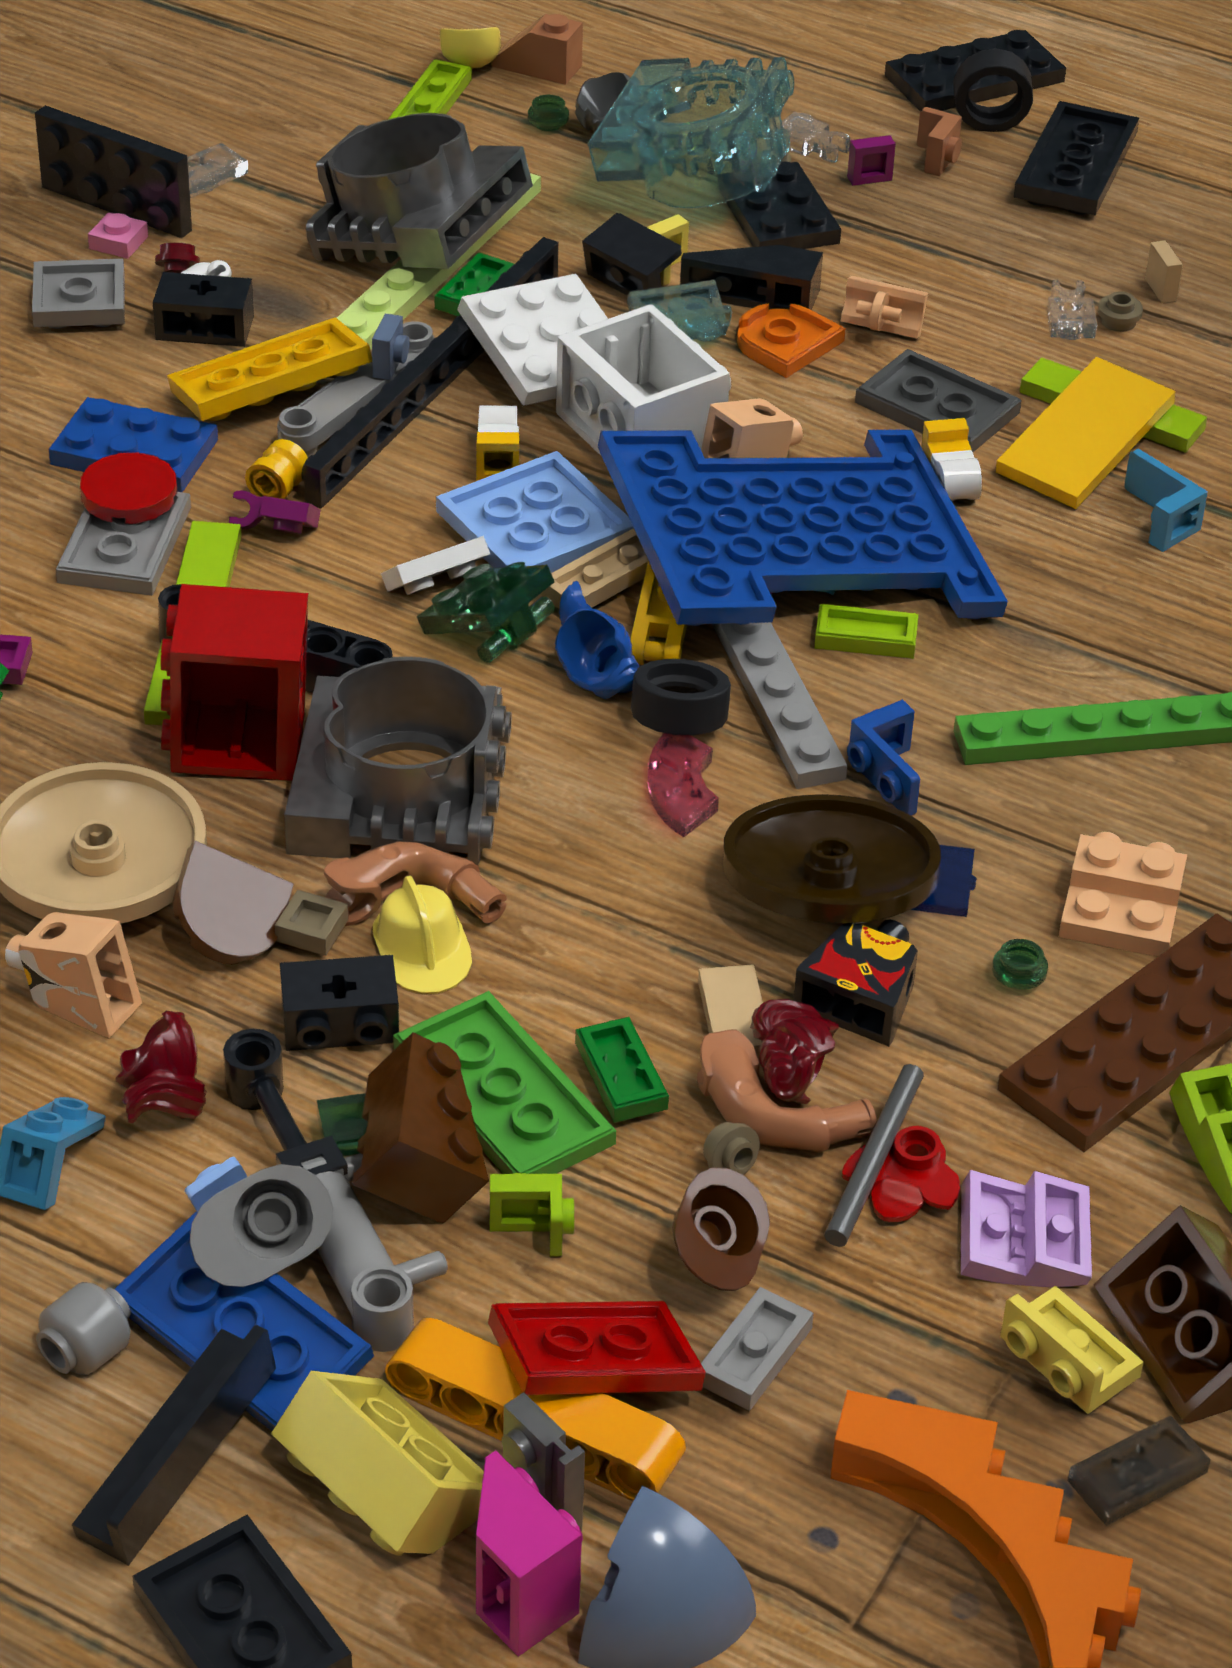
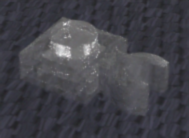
(813, 135)
(1070, 313)

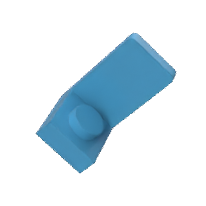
(1175, 499)
(35, 1149)

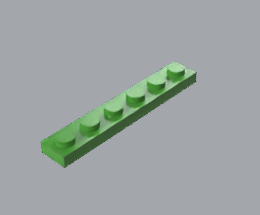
(1094, 728)

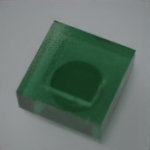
(343, 1121)

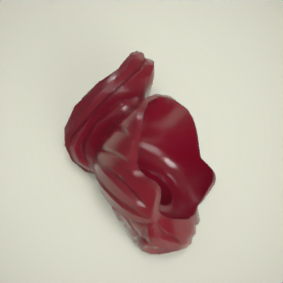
(791, 1046)
(163, 1071)

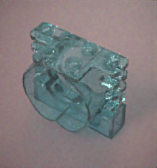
(696, 130)

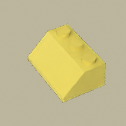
(381, 1461)

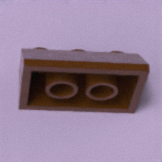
(1178, 1310)

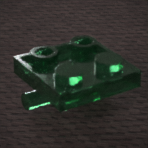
(494, 602)

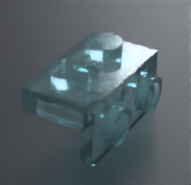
(691, 306)

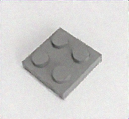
(78, 293)

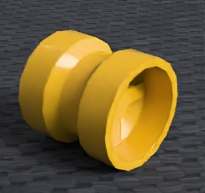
(276, 470)

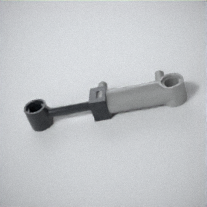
(353, 1254)

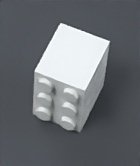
(636, 377)

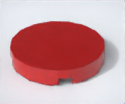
(128, 487)

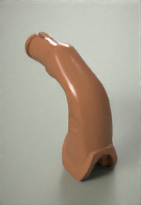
(380, 871)
(734, 1085)

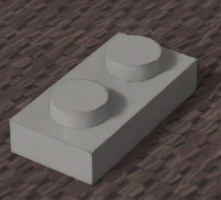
(755, 1348)

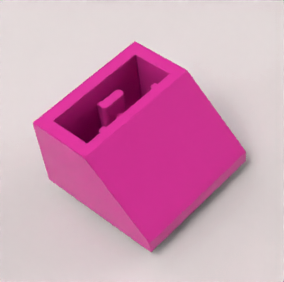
(524, 1558)

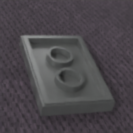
(924, 390)

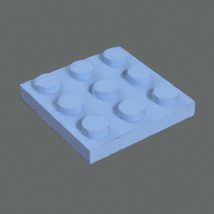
(534, 514)

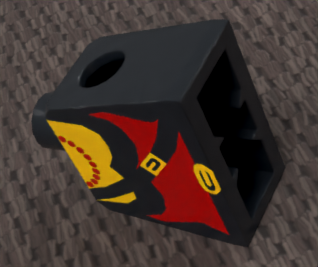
(860, 978)

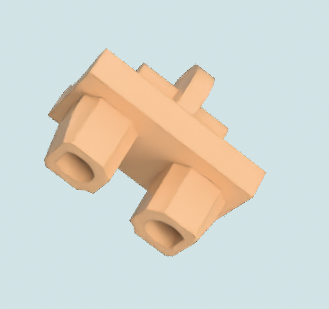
(884, 307)

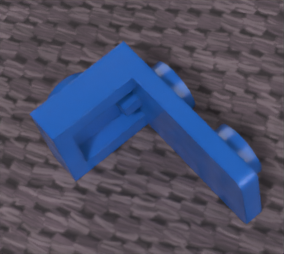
(875, 752)

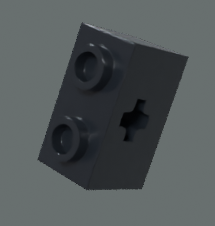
(203, 309)
(339, 1002)

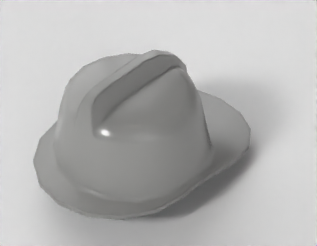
(261, 1225)

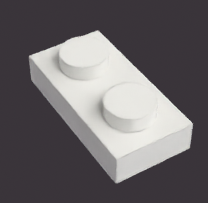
(418, 572)

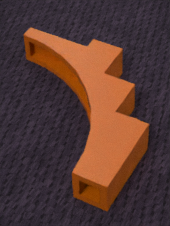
(1014, 1527)

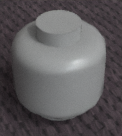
(84, 1328)

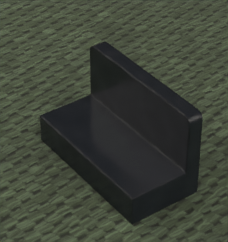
(628, 255)

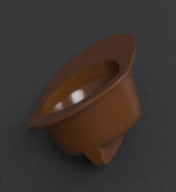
(721, 1228)

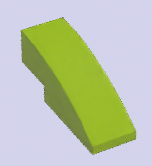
(1205, 1113)

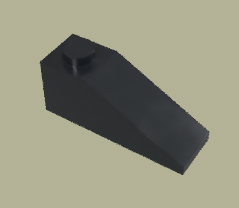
(758, 275)

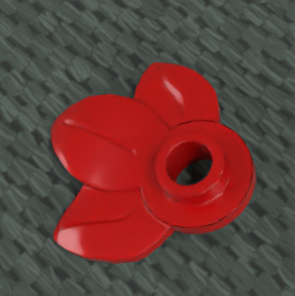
(910, 1176)

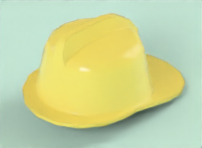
(424, 938)

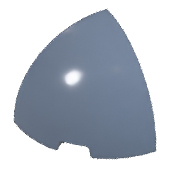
(668, 1595)

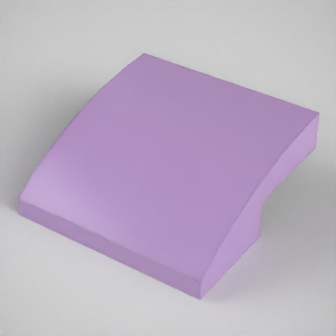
(1026, 1231)

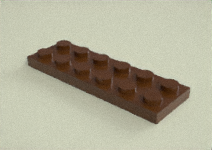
(1131, 1040)

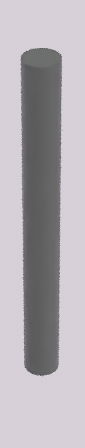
(873, 1156)

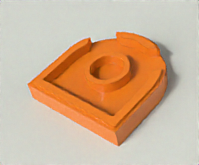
(786, 337)

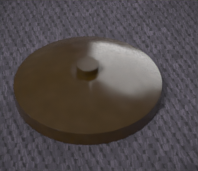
(831, 858)

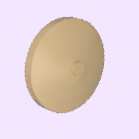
(96, 841)

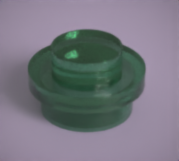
(548, 112)
(1020, 964)

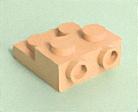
(1123, 894)

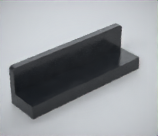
(176, 1444)

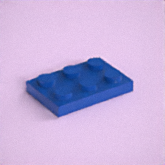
(112, 428)

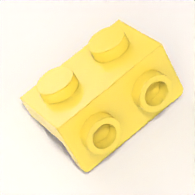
(1069, 1348)

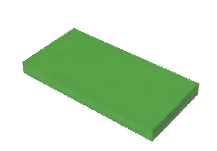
(520, 1099)

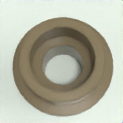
(1120, 311)
(732, 1147)

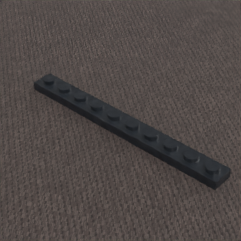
(411, 389)

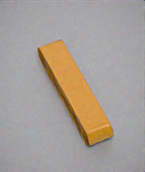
(474, 1382)

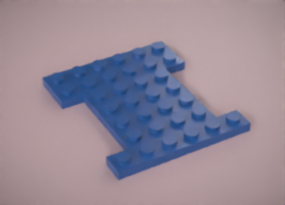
(757, 526)

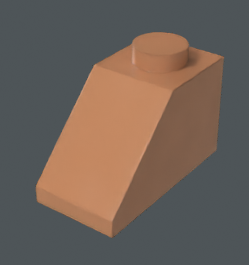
(545, 49)

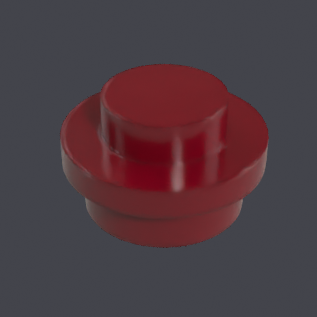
(176, 257)

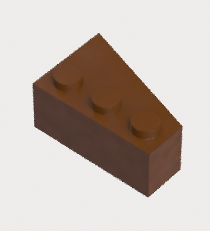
(420, 1132)

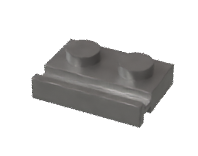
(540, 1448)

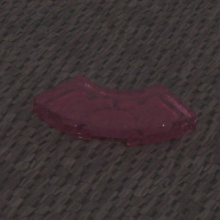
(678, 784)

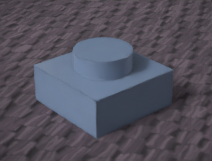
(389, 346)

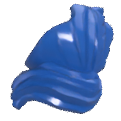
(593, 647)

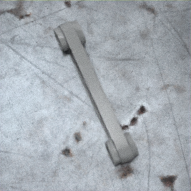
(341, 398)

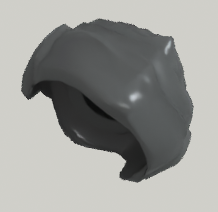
(597, 98)

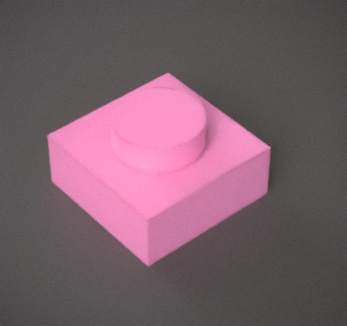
(118, 235)

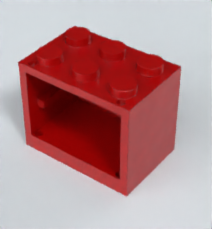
(234, 681)

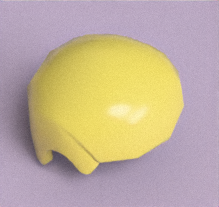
(470, 46)

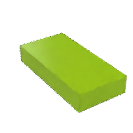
(866, 631)

